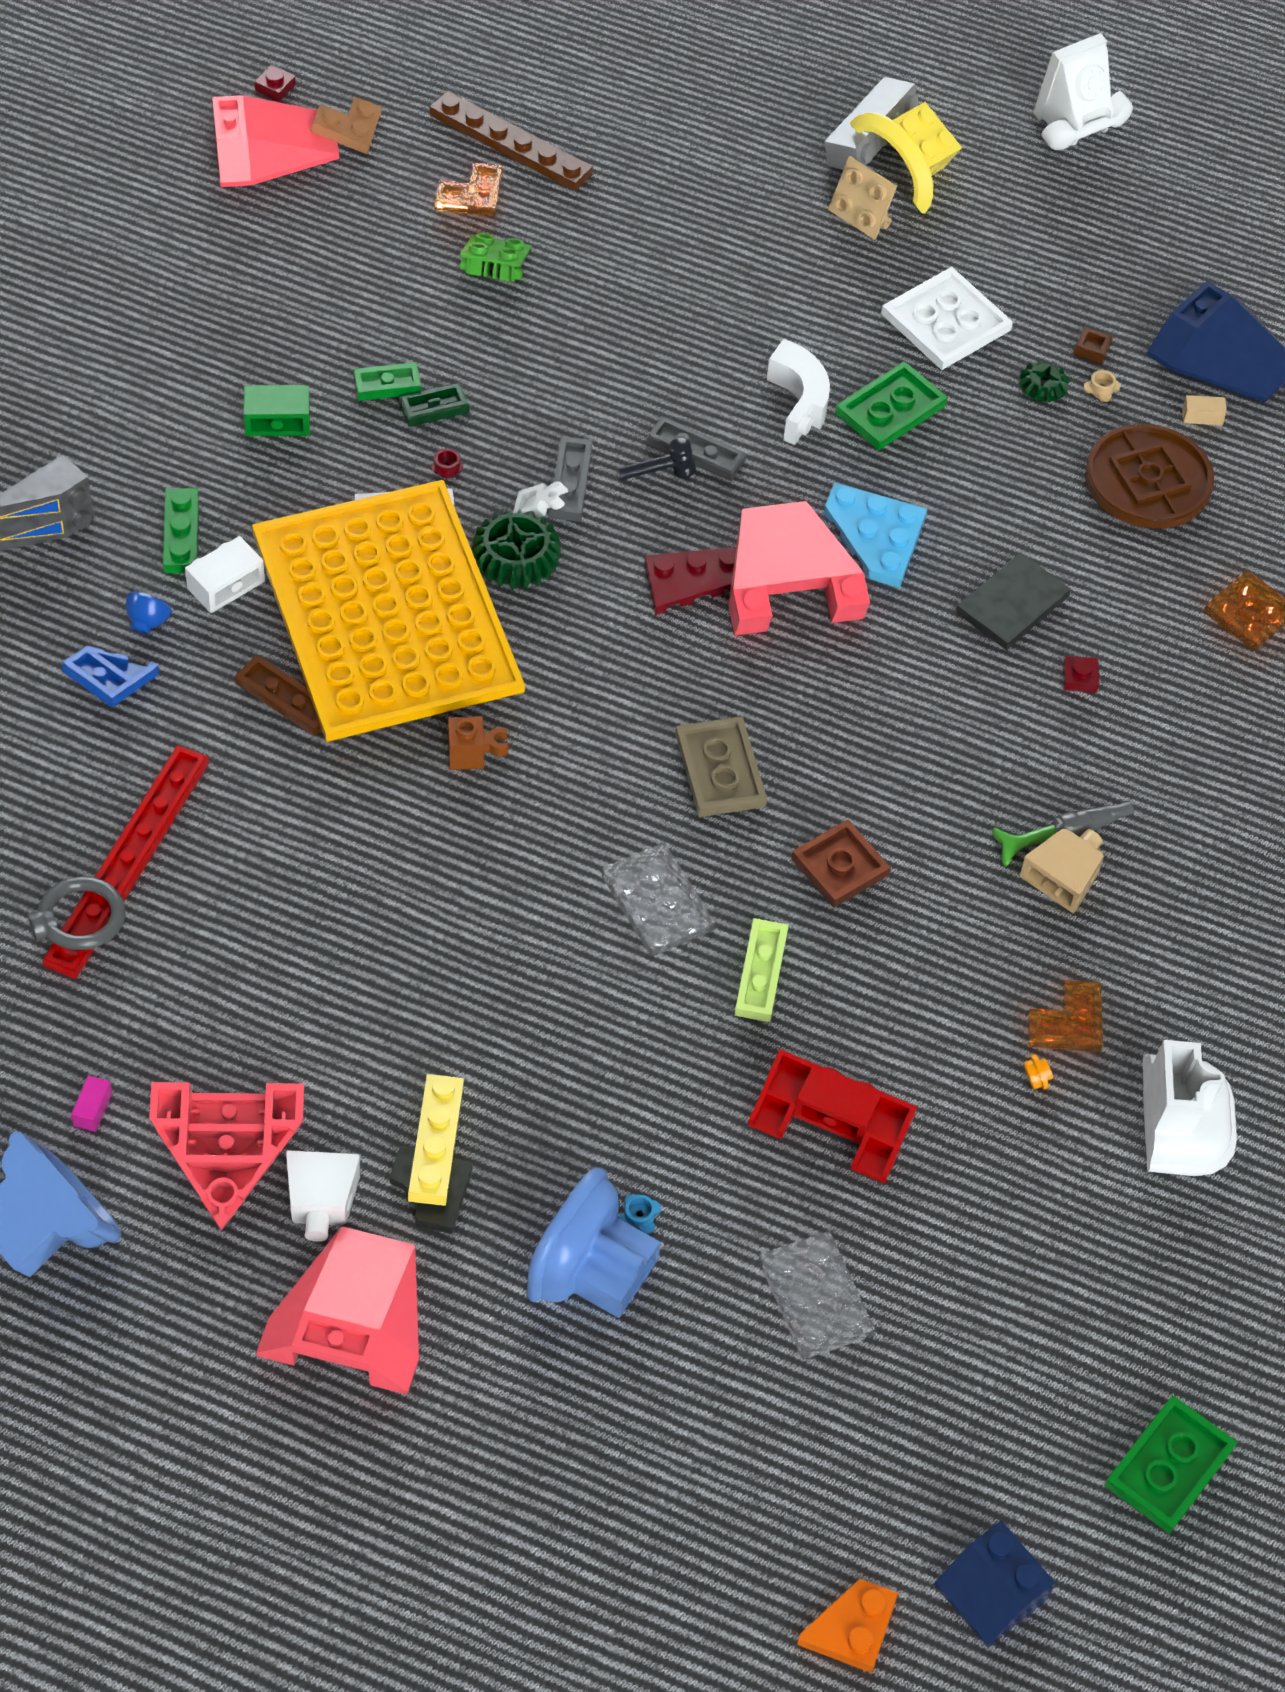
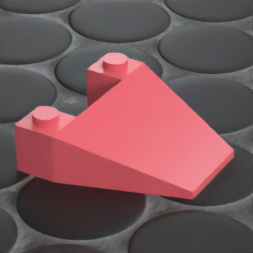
(791, 551)

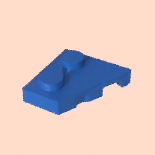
(108, 674)

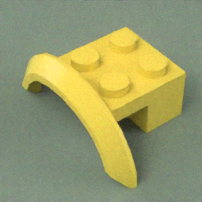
(919, 140)

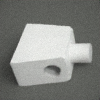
(321, 1189)

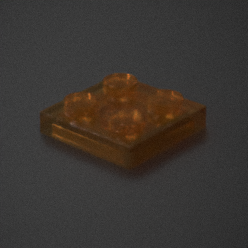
(1248, 610)

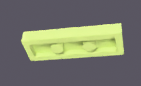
(761, 970)

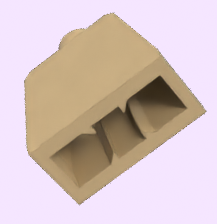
(1064, 866)

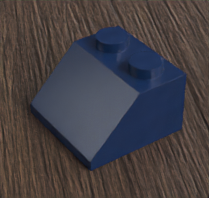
(995, 1583)

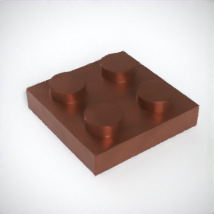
(840, 863)

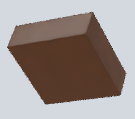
(1092, 345)

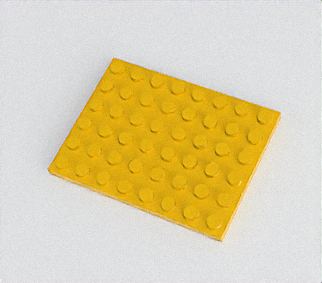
(386, 610)

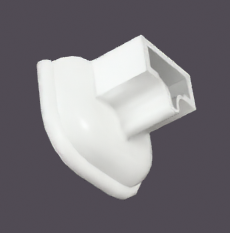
(1186, 1112)

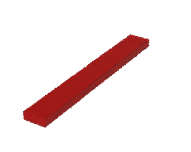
(130, 854)

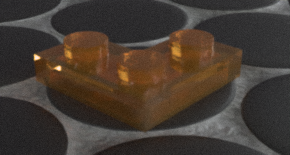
(477, 196)
(1075, 1027)

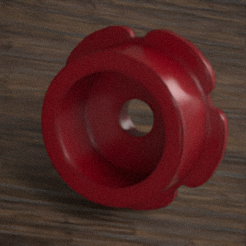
(447, 463)

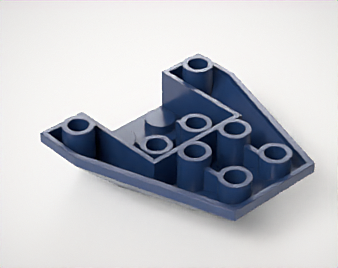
(1221, 344)

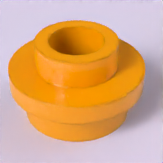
(1038, 1072)

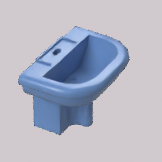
(45, 1207)
(591, 1250)

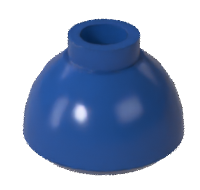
(146, 611)

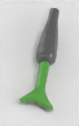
(1075, 821)

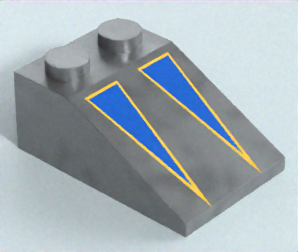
(45, 505)

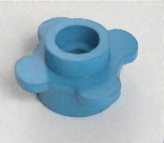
(643, 1204)

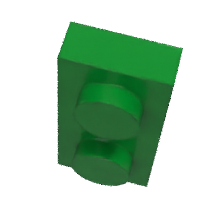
(386, 381)

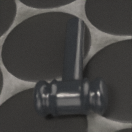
(679, 458)

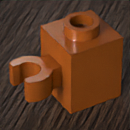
(469, 742)

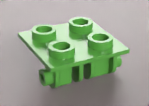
(485, 248)

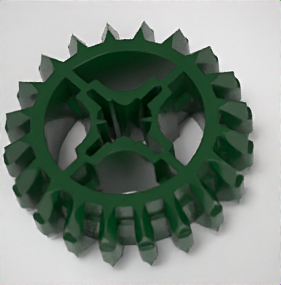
(516, 549)

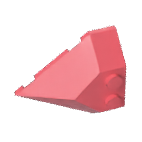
(225, 1137)

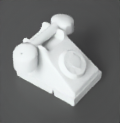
(1078, 95)

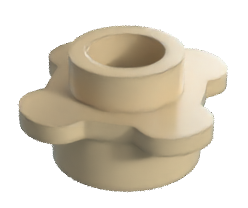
(1102, 385)

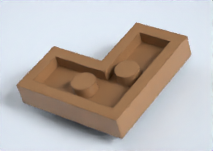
(352, 129)

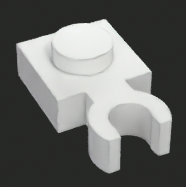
(540, 498)

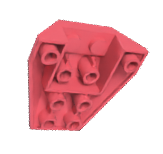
(265, 140)
(353, 1310)

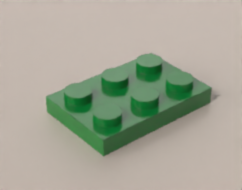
(891, 405)
(1170, 1464)

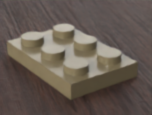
(720, 766)

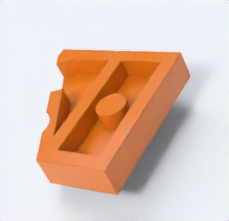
(852, 1625)

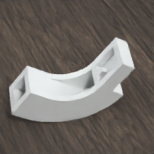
(808, 380)

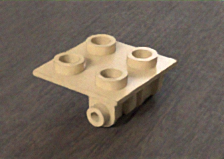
(863, 198)

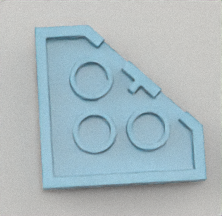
(876, 530)

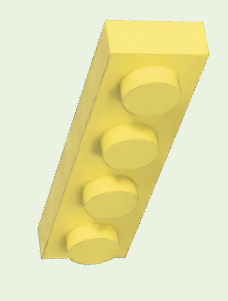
(436, 1140)

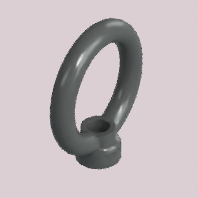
(44, 924)

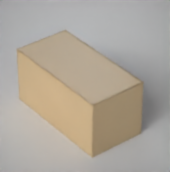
(1204, 410)

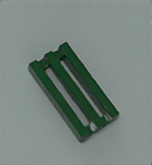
(435, 408)

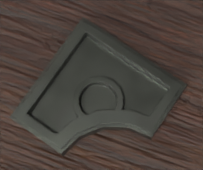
(429, 1215)

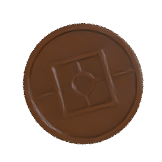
(1149, 476)

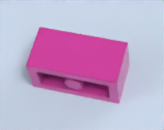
(91, 1103)

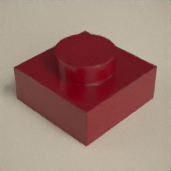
(275, 83)
(1081, 674)

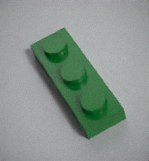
(180, 529)

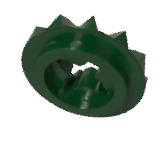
(1052, 390)

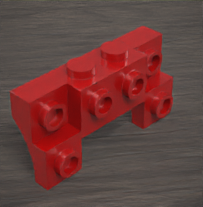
(836, 1105)

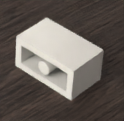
(225, 574)

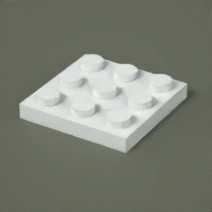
(946, 318)

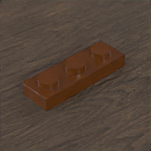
(279, 692)

